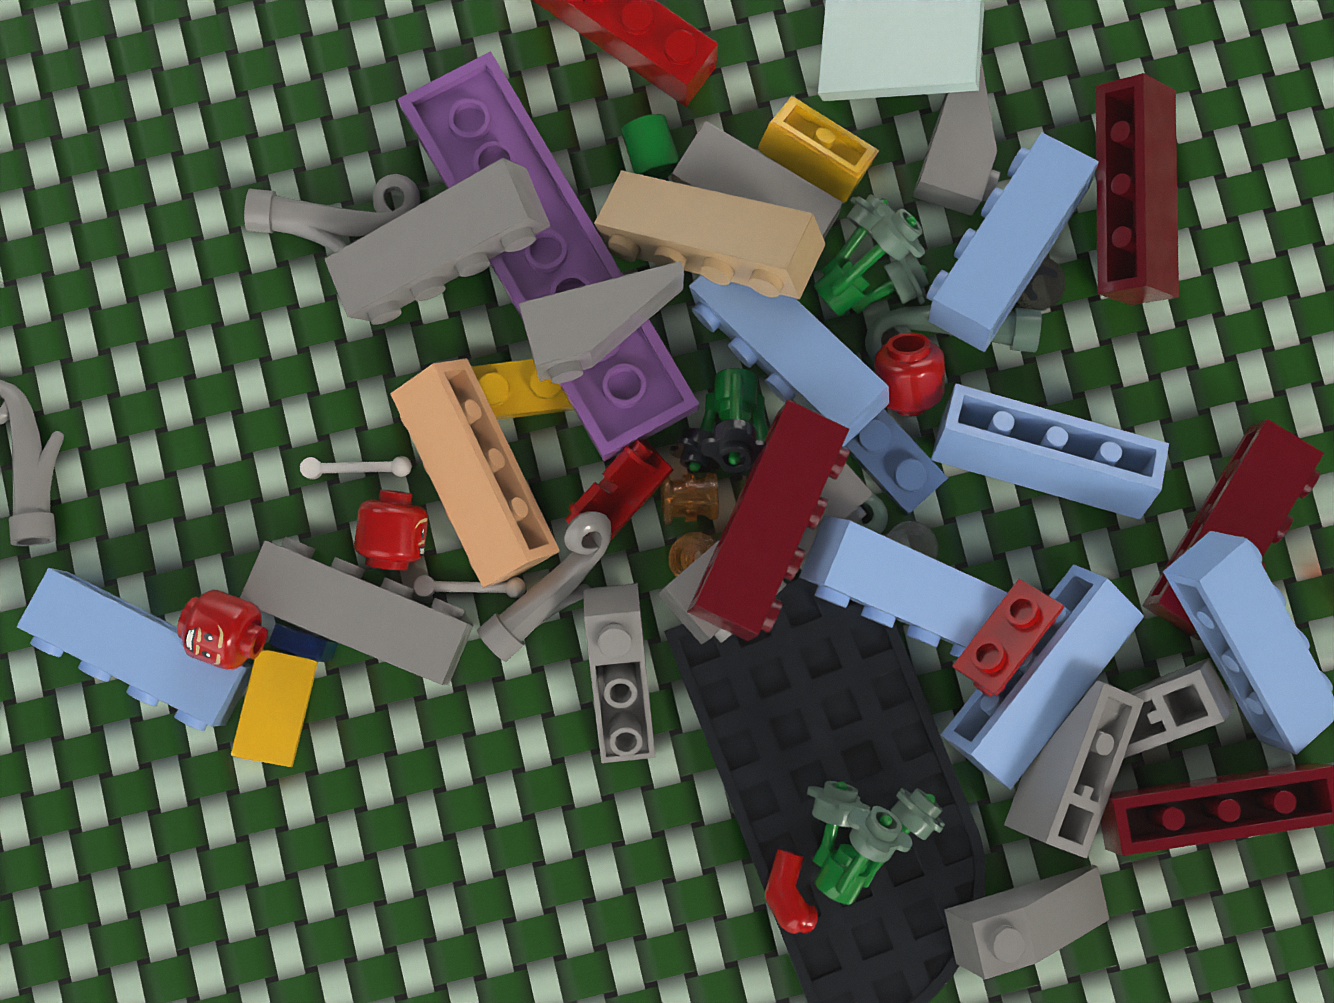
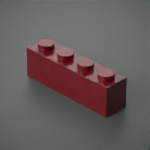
(1137, 190)
(1246, 502)
(769, 521)
(1219, 808)

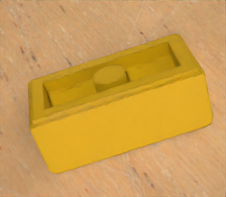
(817, 149)
(274, 708)

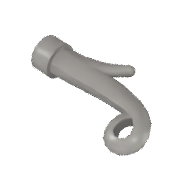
(323, 223)
(31, 471)
(560, 588)

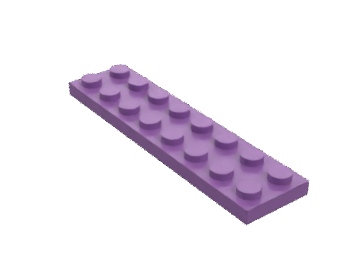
(478, 119)

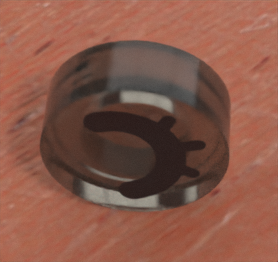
(1044, 287)

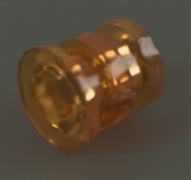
(689, 498)

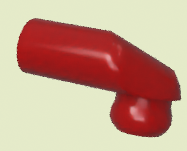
(784, 898)

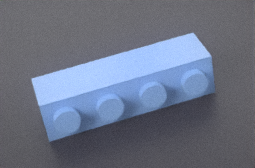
(1011, 241)
(794, 351)
(1050, 452)
(898, 584)
(1253, 640)
(131, 646)
(1011, 729)

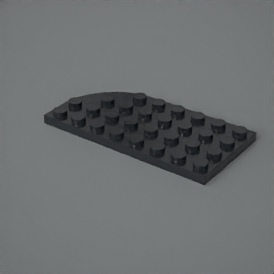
(838, 704)

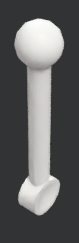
(313, 468)
(426, 586)

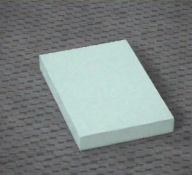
(900, 48)

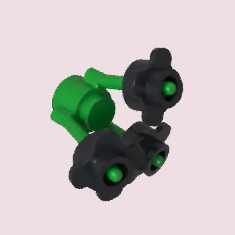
(734, 441)

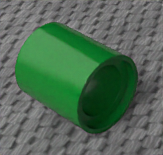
(650, 146)

